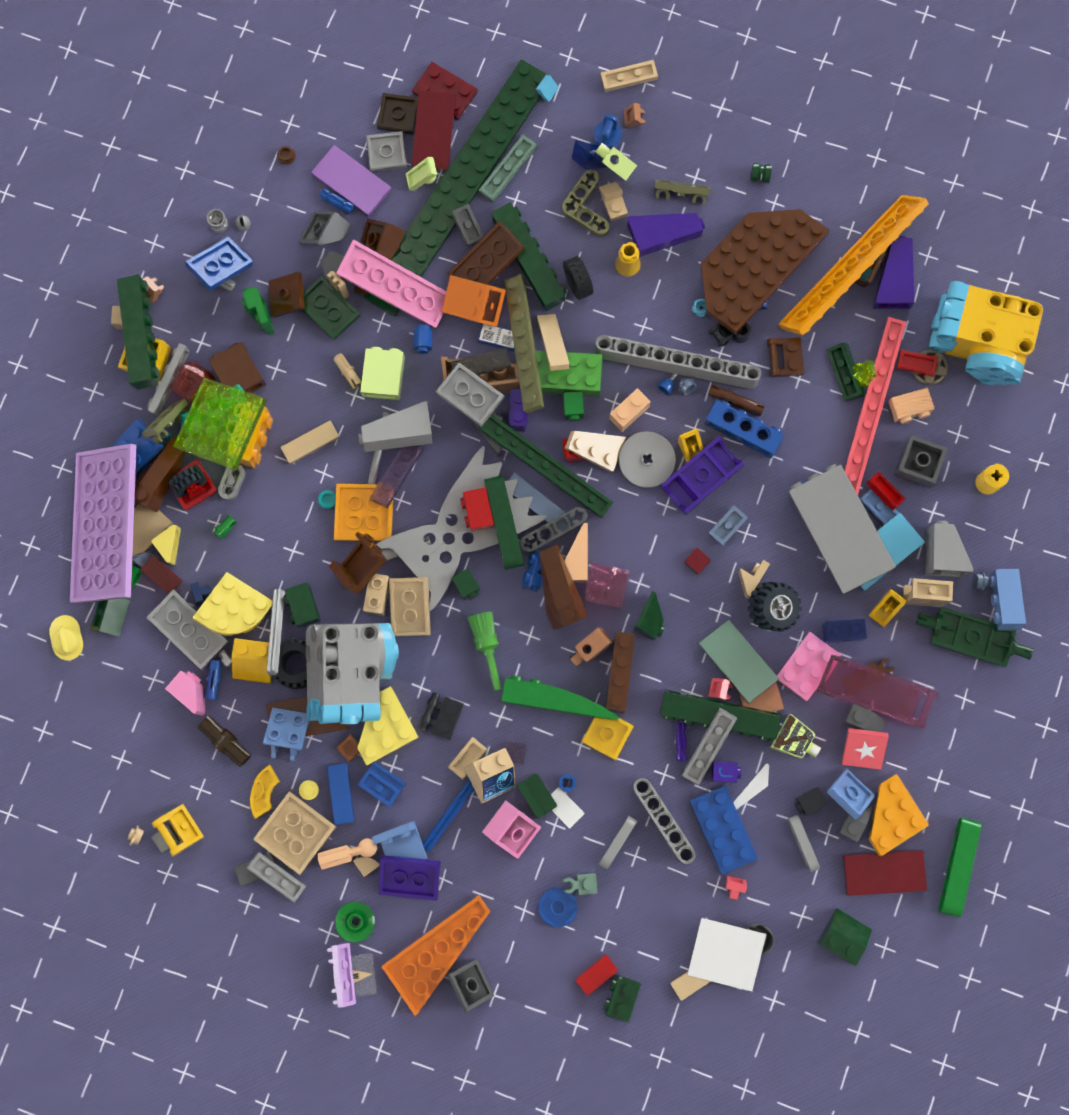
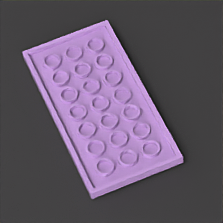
(103, 524)

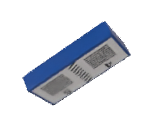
(496, 337)

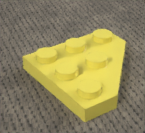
(388, 733)

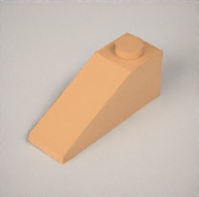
(578, 557)

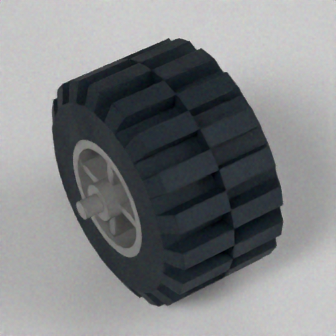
(774, 606)

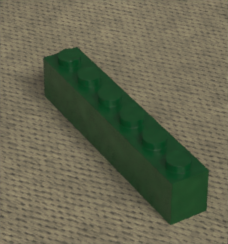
(531, 260)
(137, 332)
(703, 710)

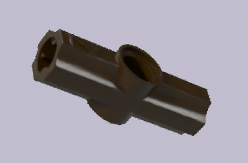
(224, 741)

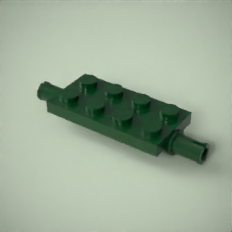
(973, 637)

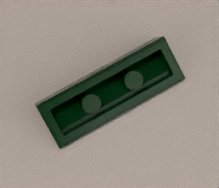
(843, 364)

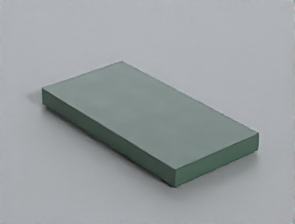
(738, 661)

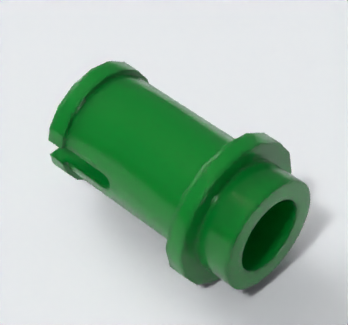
(224, 527)

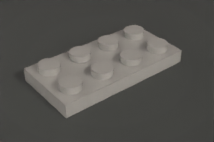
(176, 622)

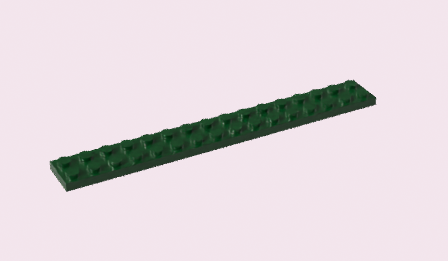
(467, 173)

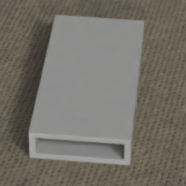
(841, 528)

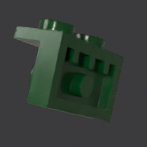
(622, 998)

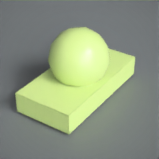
(421, 174)

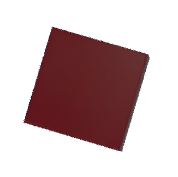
(697, 561)

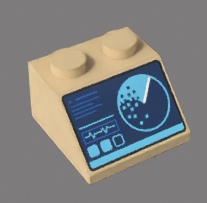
(492, 775)

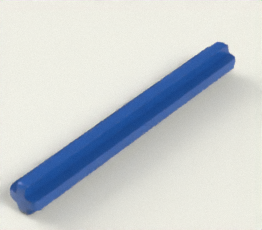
(448, 816)

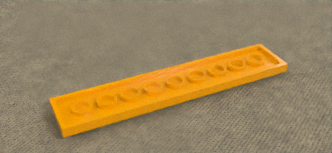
(853, 264)

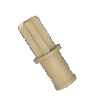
(347, 370)

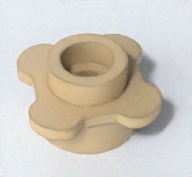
(135, 835)

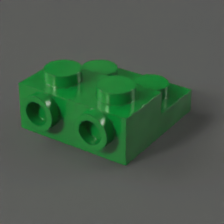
(256, 306)

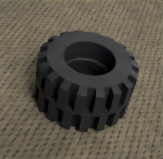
(286, 650)

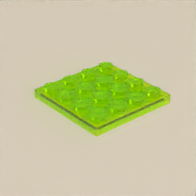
(220, 423)

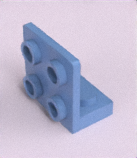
(402, 842)

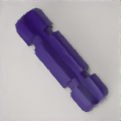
(681, 741)

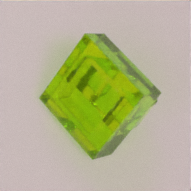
(865, 372)

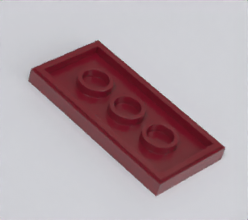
(434, 128)
(885, 874)

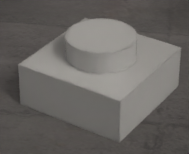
(160, 842)

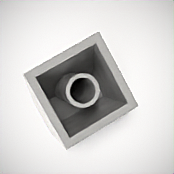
(945, 552)

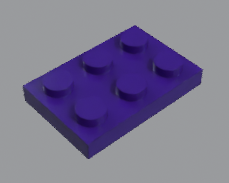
(409, 877)

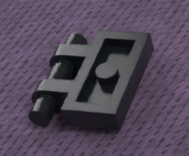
(447, 717)

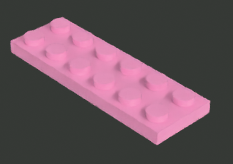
(392, 283)

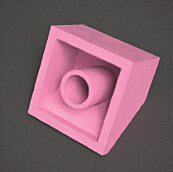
(189, 691)
(511, 829)

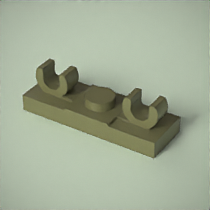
(682, 189)
(165, 419)

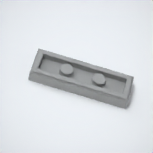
(276, 877)

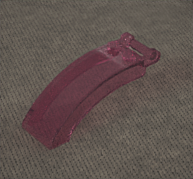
(875, 690)

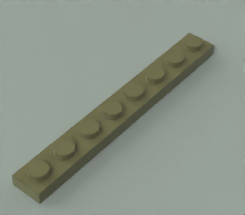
(524, 344)

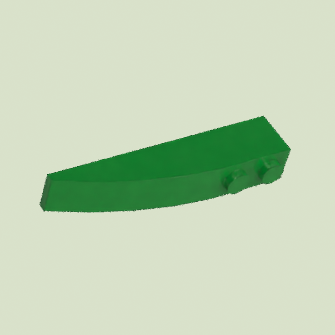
(551, 698)

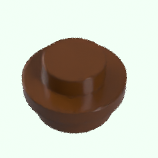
(286, 155)

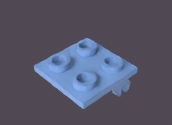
(286, 730)

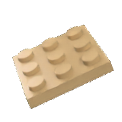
(294, 833)

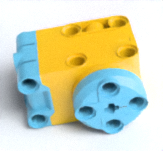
(987, 330)

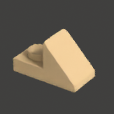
(613, 201)
(749, 581)

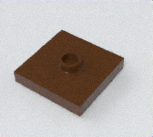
(286, 294)

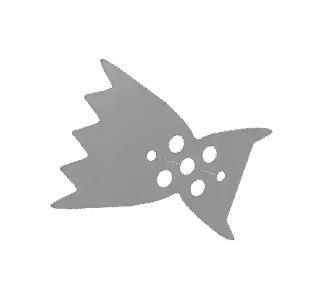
(411, 546)

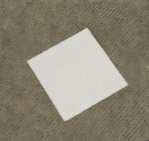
(726, 954)

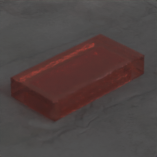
(161, 574)

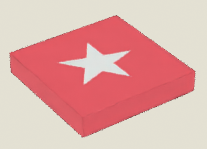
(864, 748)

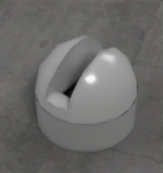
(247, 223)

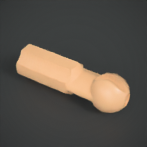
(345, 854)

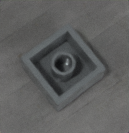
(920, 461)

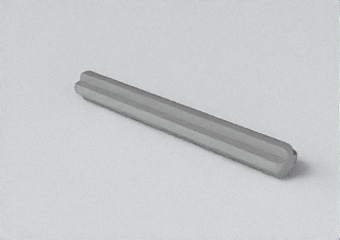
(275, 632)

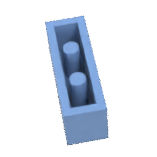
(1007, 599)

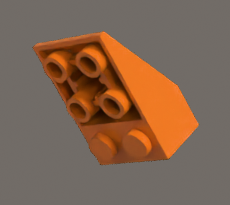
(473, 300)

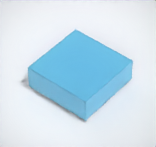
(547, 88)

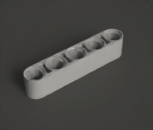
(672, 825)

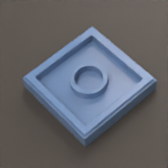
(850, 794)

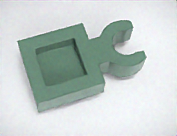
(583, 884)

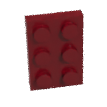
(440, 80)

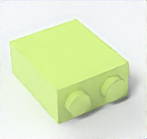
(382, 373)

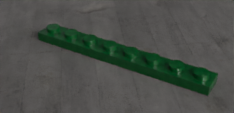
(546, 466)

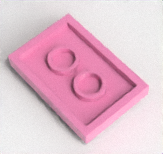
(806, 666)

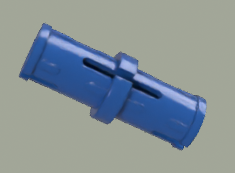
(213, 679)

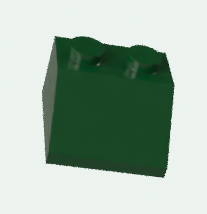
(845, 937)

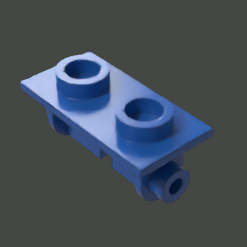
(531, 578)

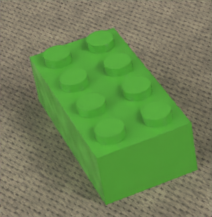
(582, 375)

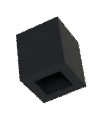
(810, 802)

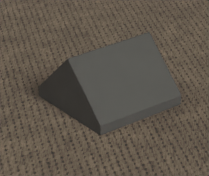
(470, 985)

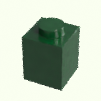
(466, 585)

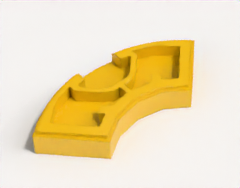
(261, 791)

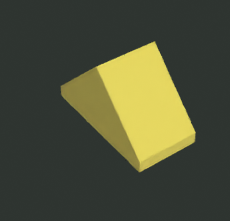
(167, 543)

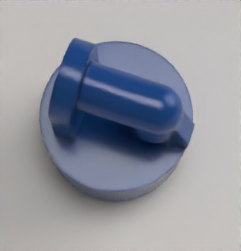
(608, 132)

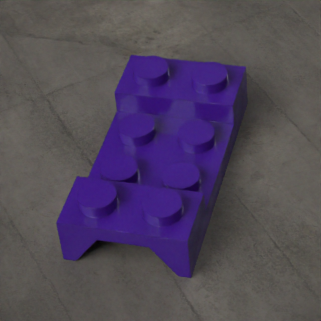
(701, 476)

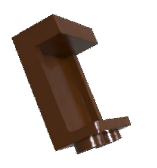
(237, 367)
(359, 564)

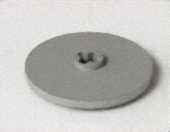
(632, 459)

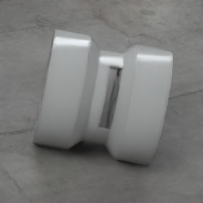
(214, 218)

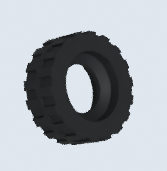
(578, 277)

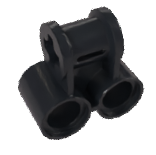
(724, 336)

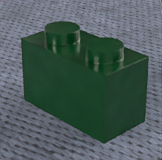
(302, 605)

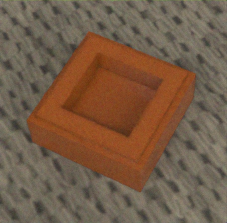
(349, 748)

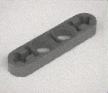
(555, 532)

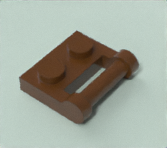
(791, 356)

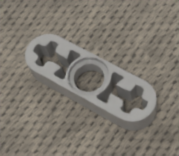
(617, 843)
(803, 843)

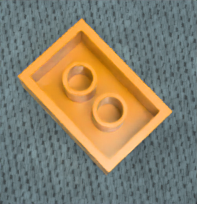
(257, 441)

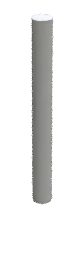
(376, 461)

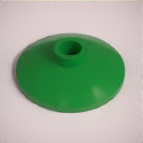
(345, 925)

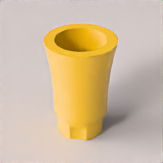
(628, 260)

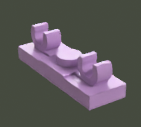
(342, 975)

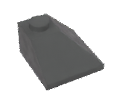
(324, 228)

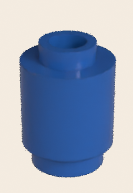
(422, 339)

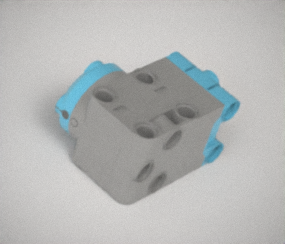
(346, 670)

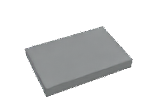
(470, 394)

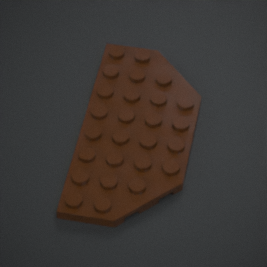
(756, 262)

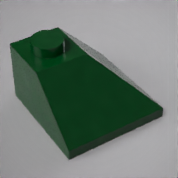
(651, 619)

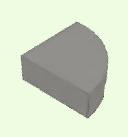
(226, 659)

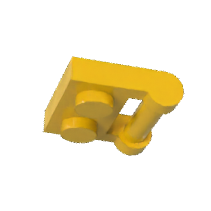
(183, 826)

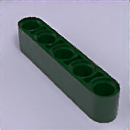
(504, 522)

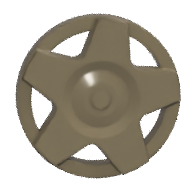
(940, 370)

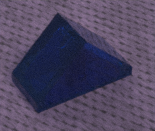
(586, 155)

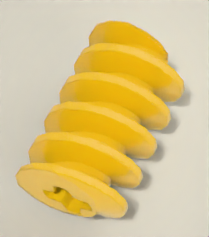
(992, 479)

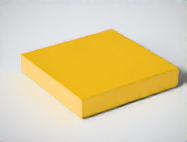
(607, 736)

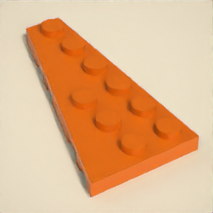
(426, 961)

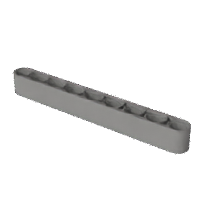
(685, 358)

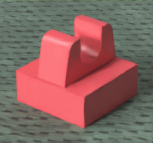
(719, 688)
(735, 886)

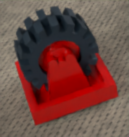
(192, 485)

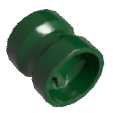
(756, 173)

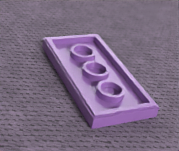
(351, 180)

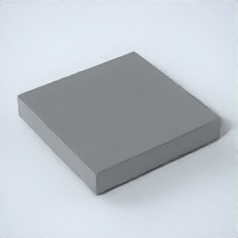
(386, 151)

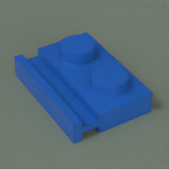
(382, 784)

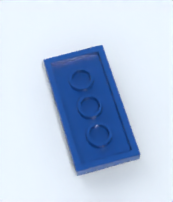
(723, 830)

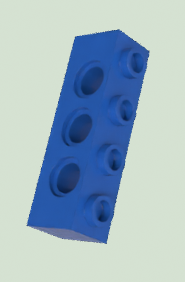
(749, 438)

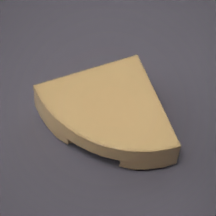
(366, 865)

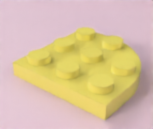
(233, 608)

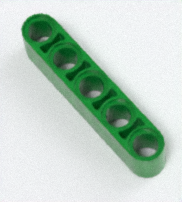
(960, 867)

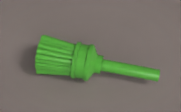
(486, 641)

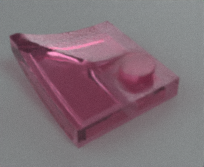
(606, 585)

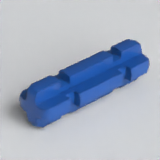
(336, 201)

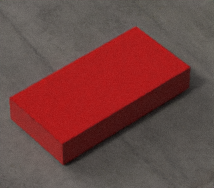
(917, 363)
(885, 491)
(596, 974)

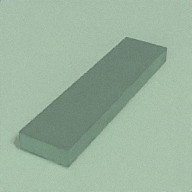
(507, 168)

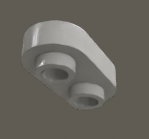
(229, 481)

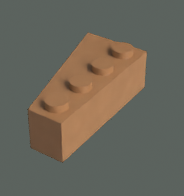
(501, 380)

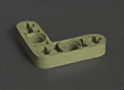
(580, 209)

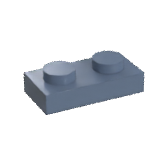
(728, 525)

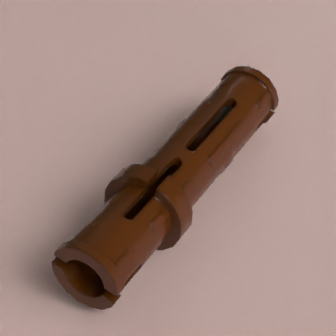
(735, 399)

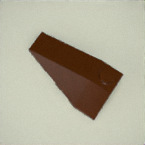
(381, 238)
(154, 479)
(560, 593)

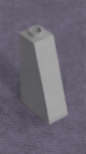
(398, 430)

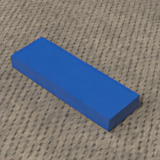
(340, 794)

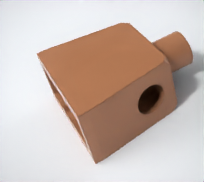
(597, 640)

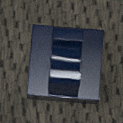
(199, 593)

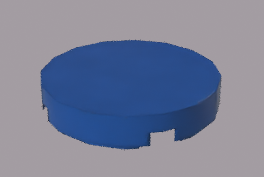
(557, 907)

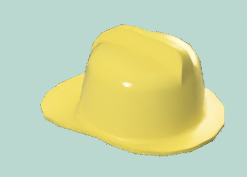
(66, 637)

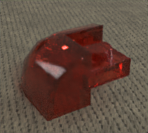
(190, 380)

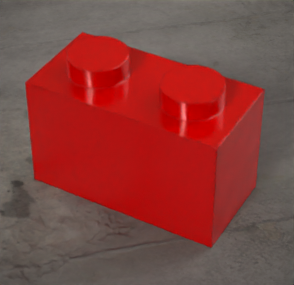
(478, 509)

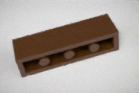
(620, 672)

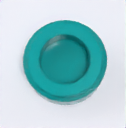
(327, 499)

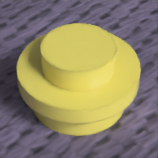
(308, 790)

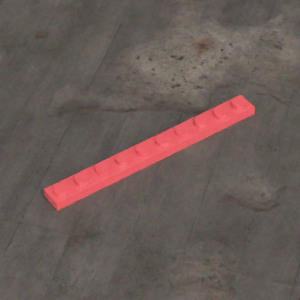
(874, 401)

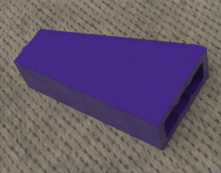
(663, 231)
(897, 277)

